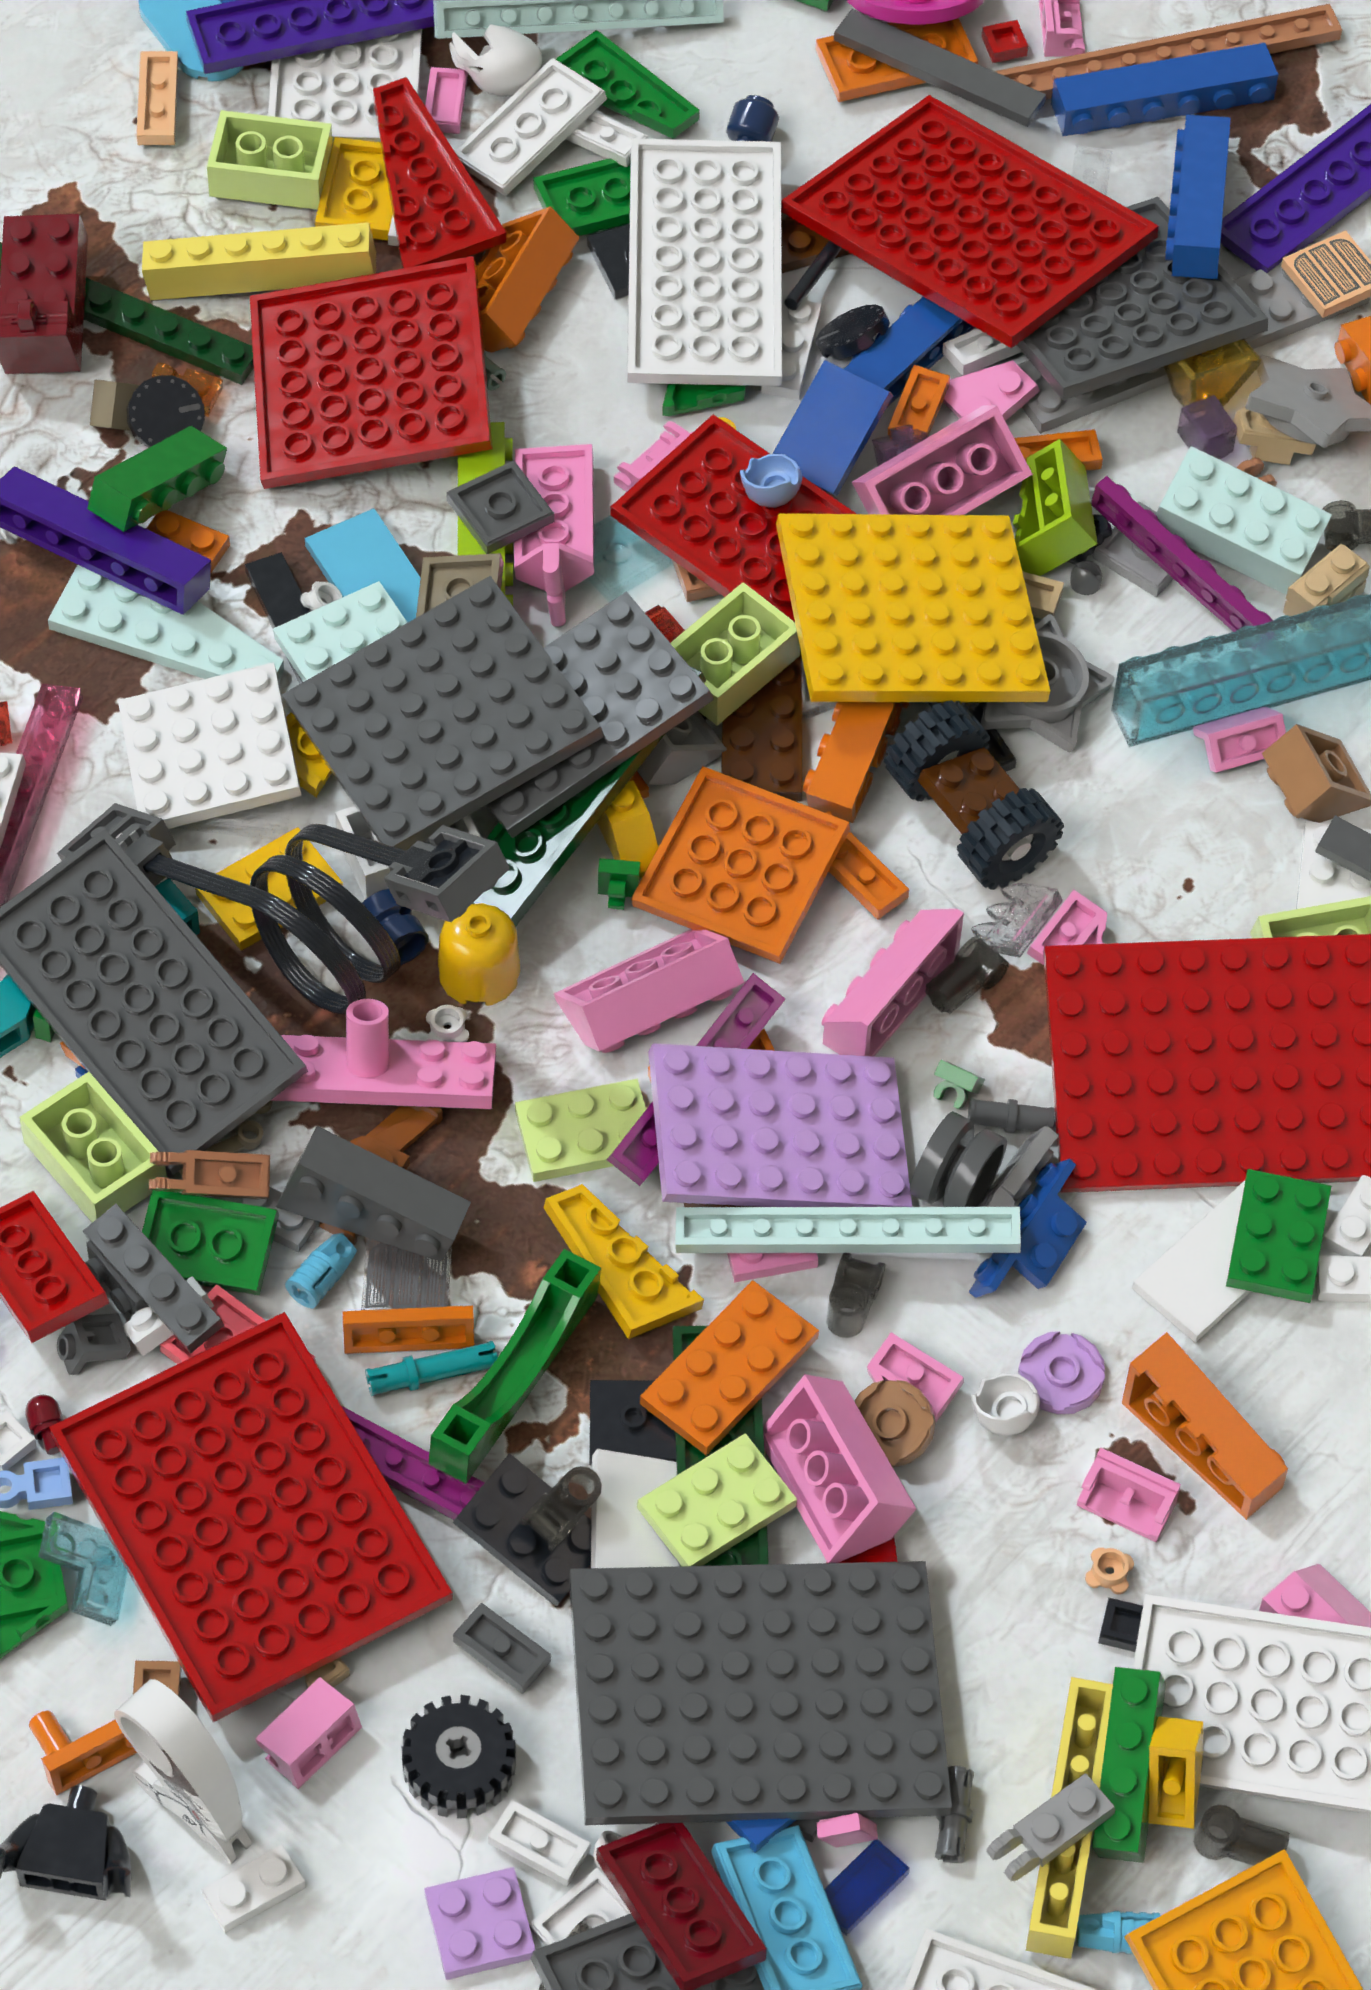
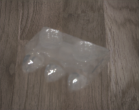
(1020, 920)

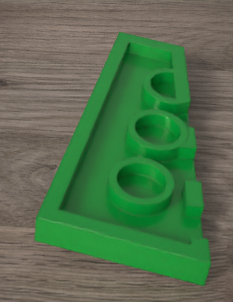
(630, 86)

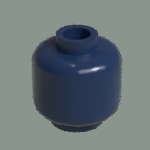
(752, 120)

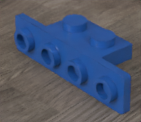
(1046, 1230)

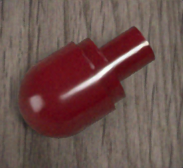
(42, 1413)

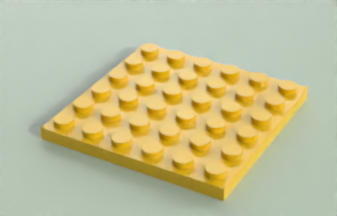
(911, 608)

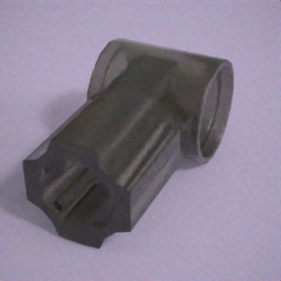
(1347, 525)
(973, 968)
(1246, 1839)

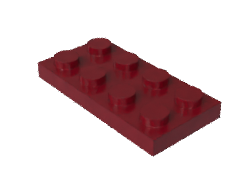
(681, 1905)

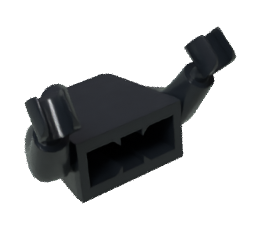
(69, 1850)

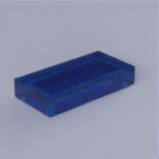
(864, 1884)

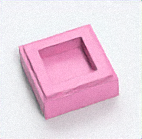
(846, 1830)

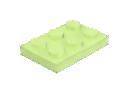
(577, 1128)
(717, 1503)

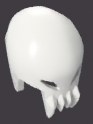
(506, 61)

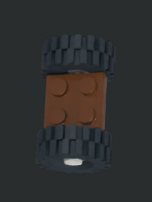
(1000, 824)

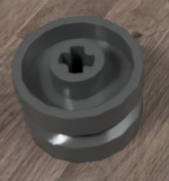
(958, 1163)

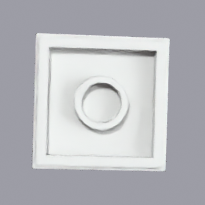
(589, 1901)

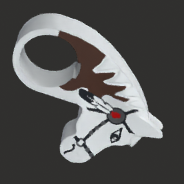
(183, 1766)

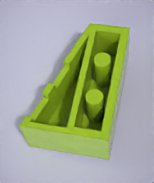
(1055, 511)

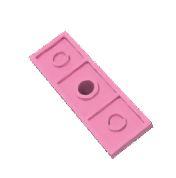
(390, 1071)

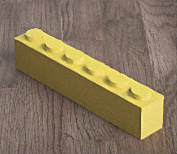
(256, 260)
(1062, 1879)

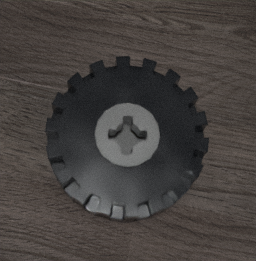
(451, 1777)

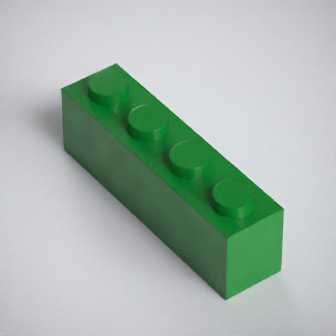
(157, 478)
(1133, 1713)

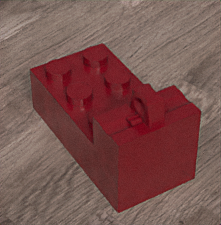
(42, 293)

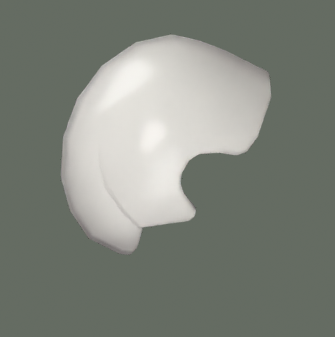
(1006, 1404)

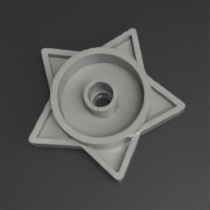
(1309, 403)
(1071, 685)

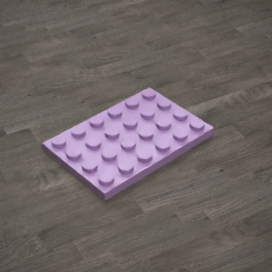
(777, 1128)

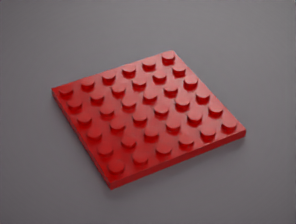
(369, 372)

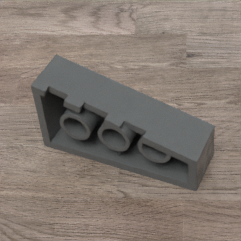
(372, 1197)

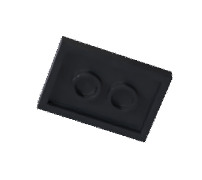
(494, 1524)

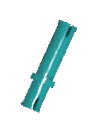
(431, 1368)

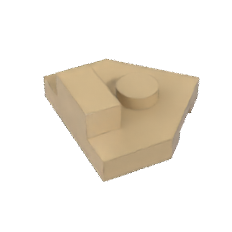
(1266, 440)

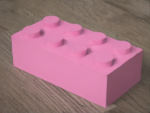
(948, 470)

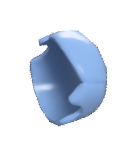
(771, 480)

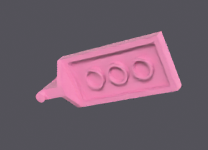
(562, 551)

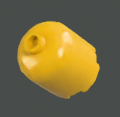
(479, 955)

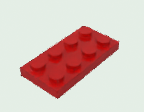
(42, 1272)

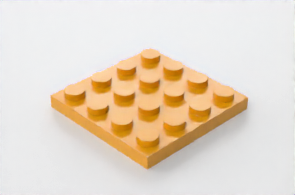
(1245, 1936)

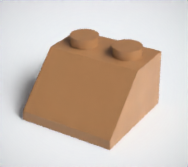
(1315, 775)

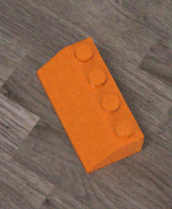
(520, 274)

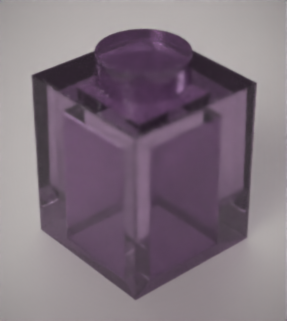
(1207, 427)

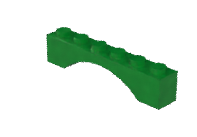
(484, 1413)

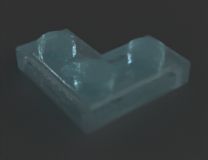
(98, 1565)

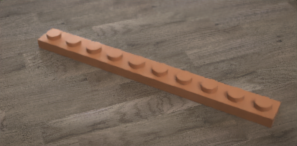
(1278, 31)

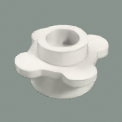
(320, 595)
(444, 1016)

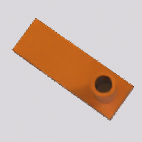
(79, 1760)

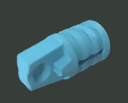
(321, 1270)
(1108, 1930)

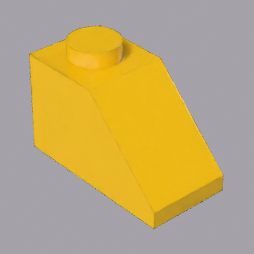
(629, 828)
(1175, 1771)

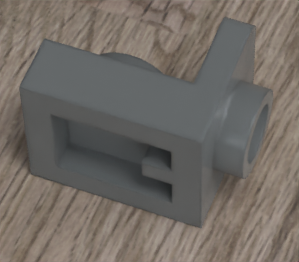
(92, 1339)

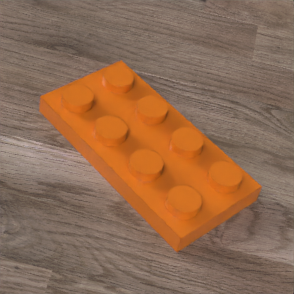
(859, 75)
(729, 1367)

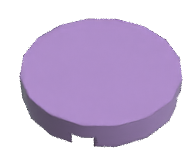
(1064, 1371)

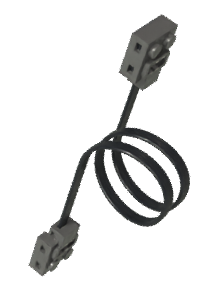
(425, 878)

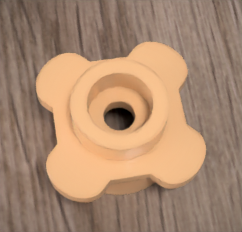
(1114, 1559)

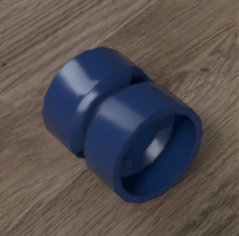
(399, 923)

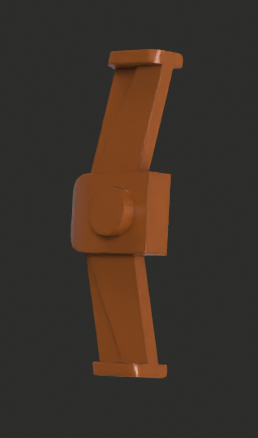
(391, 1139)

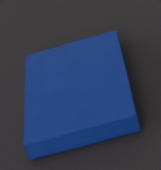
(833, 426)

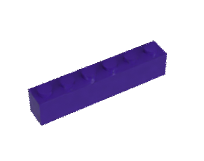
(129, 558)

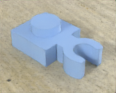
(42, 1484)

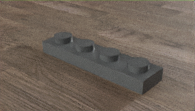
(153, 1278)

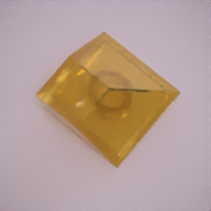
(1212, 373)

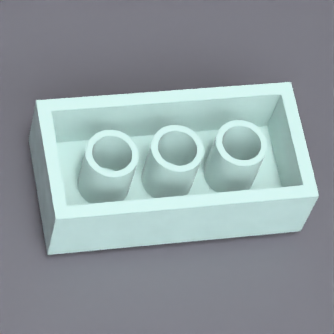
(1241, 520)

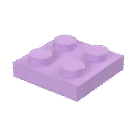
(479, 1923)

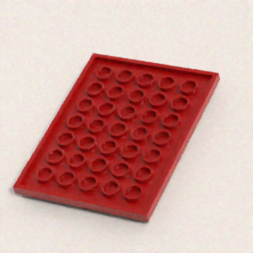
(970, 220)
(1211, 1060)
(250, 1516)

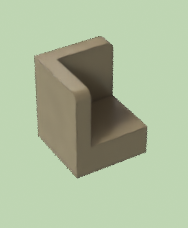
(110, 404)

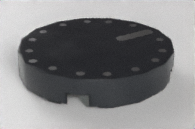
(852, 331)
(163, 409)

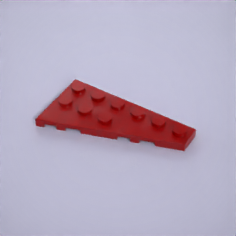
(431, 194)

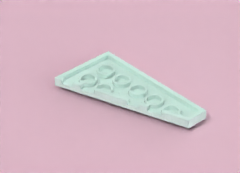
(135, 625)

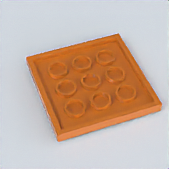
(741, 864)

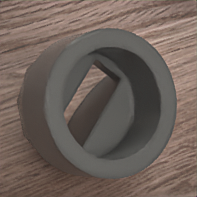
(1086, 577)

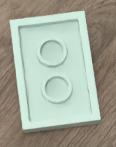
(338, 629)

